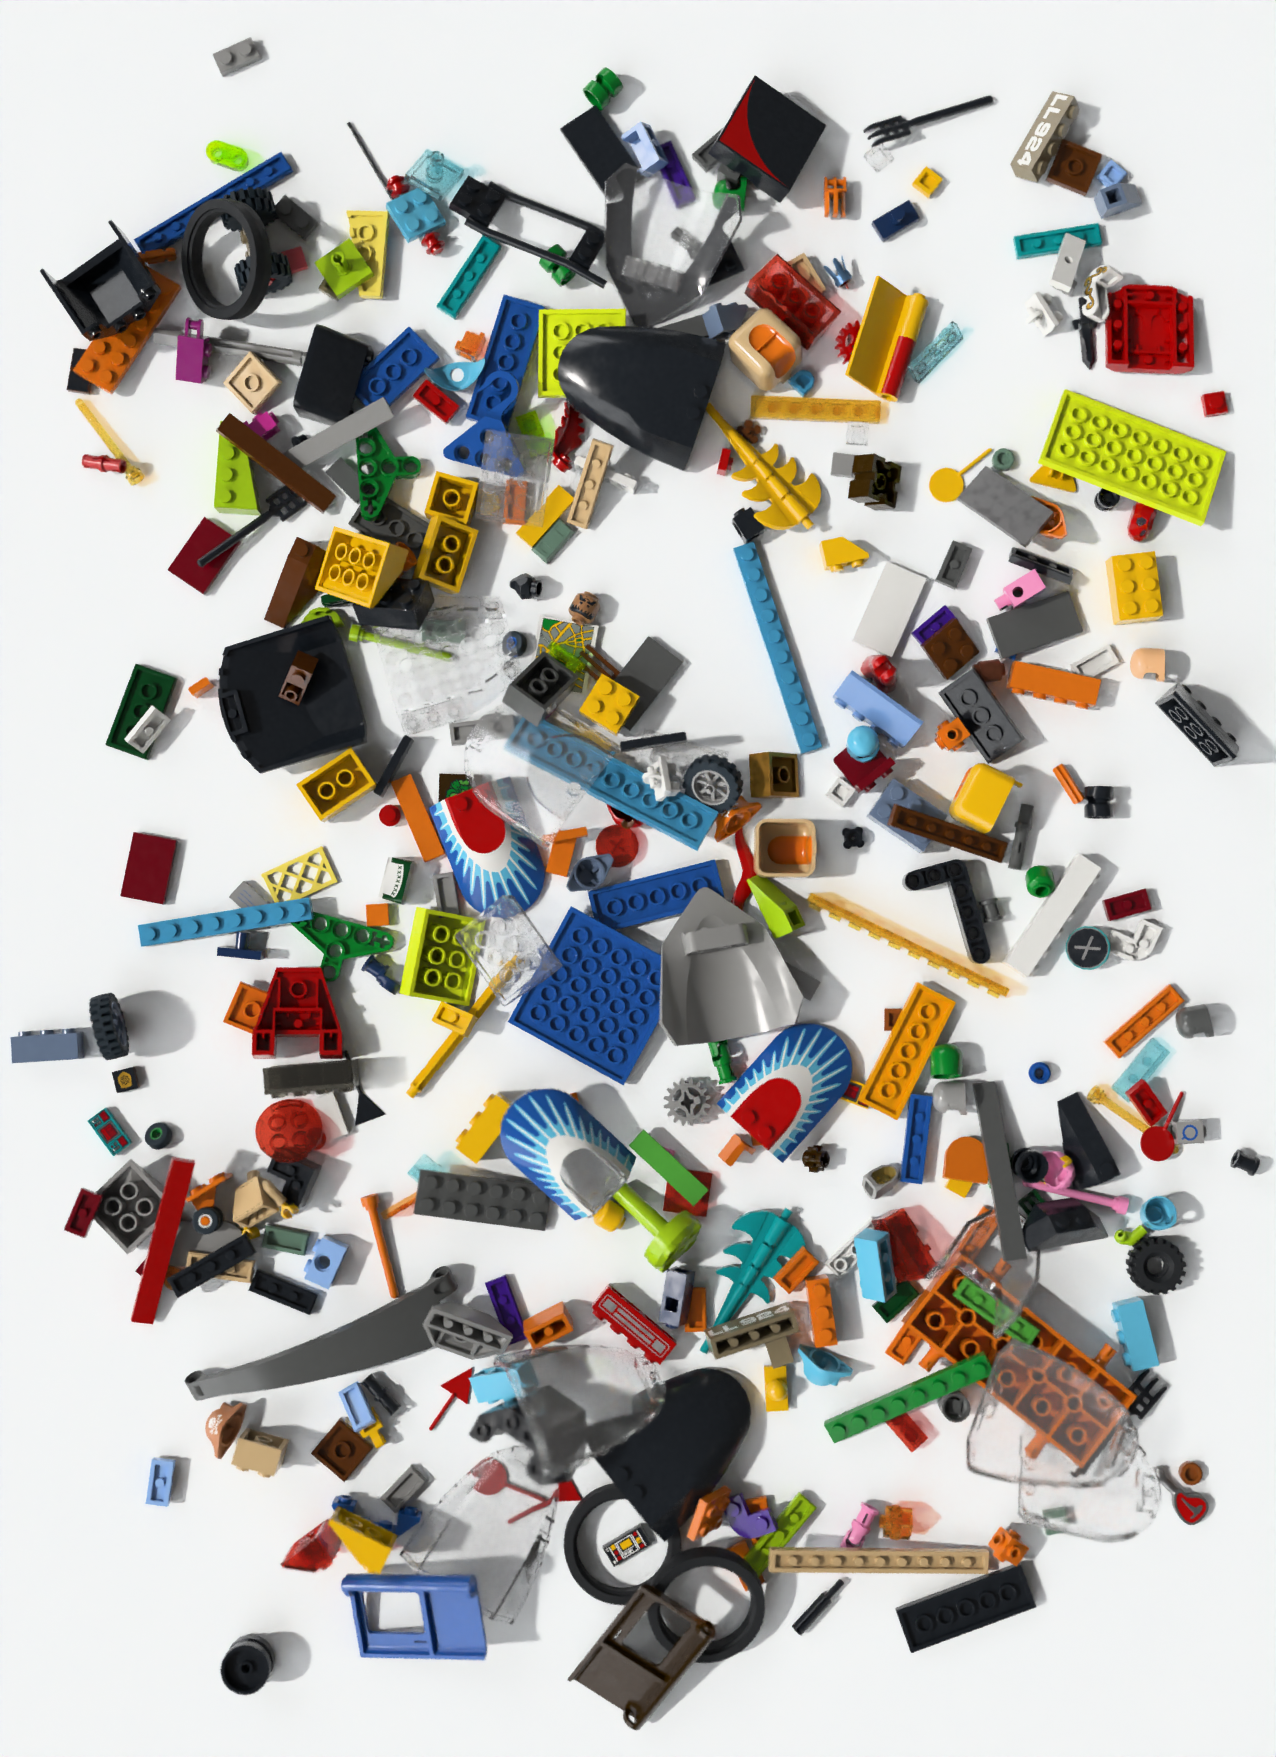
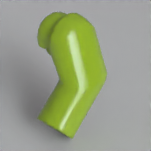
(1130, 1238)

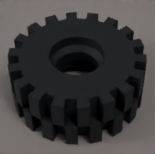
(1172, 1265)

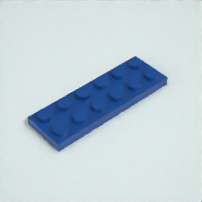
(508, 351)
(653, 895)

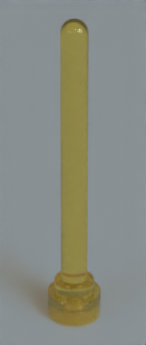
(133, 474)
(1097, 1095)

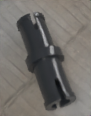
(381, 1394)

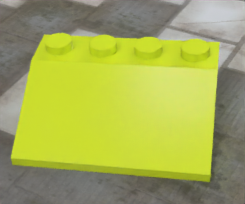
(436, 961)

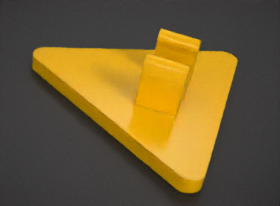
(1054, 479)

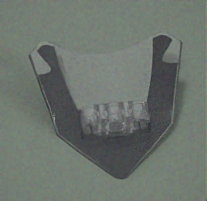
(663, 241)

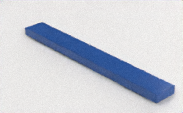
(173, 228)

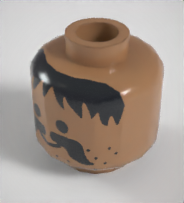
(584, 608)

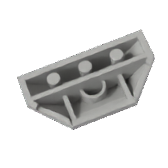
(465, 1331)

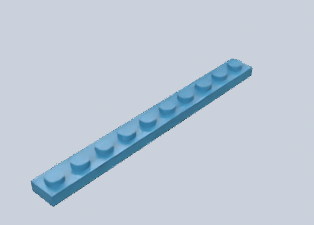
(777, 648)

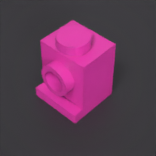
(264, 425)

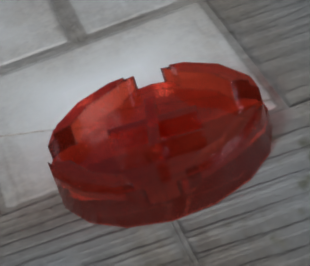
(619, 842)

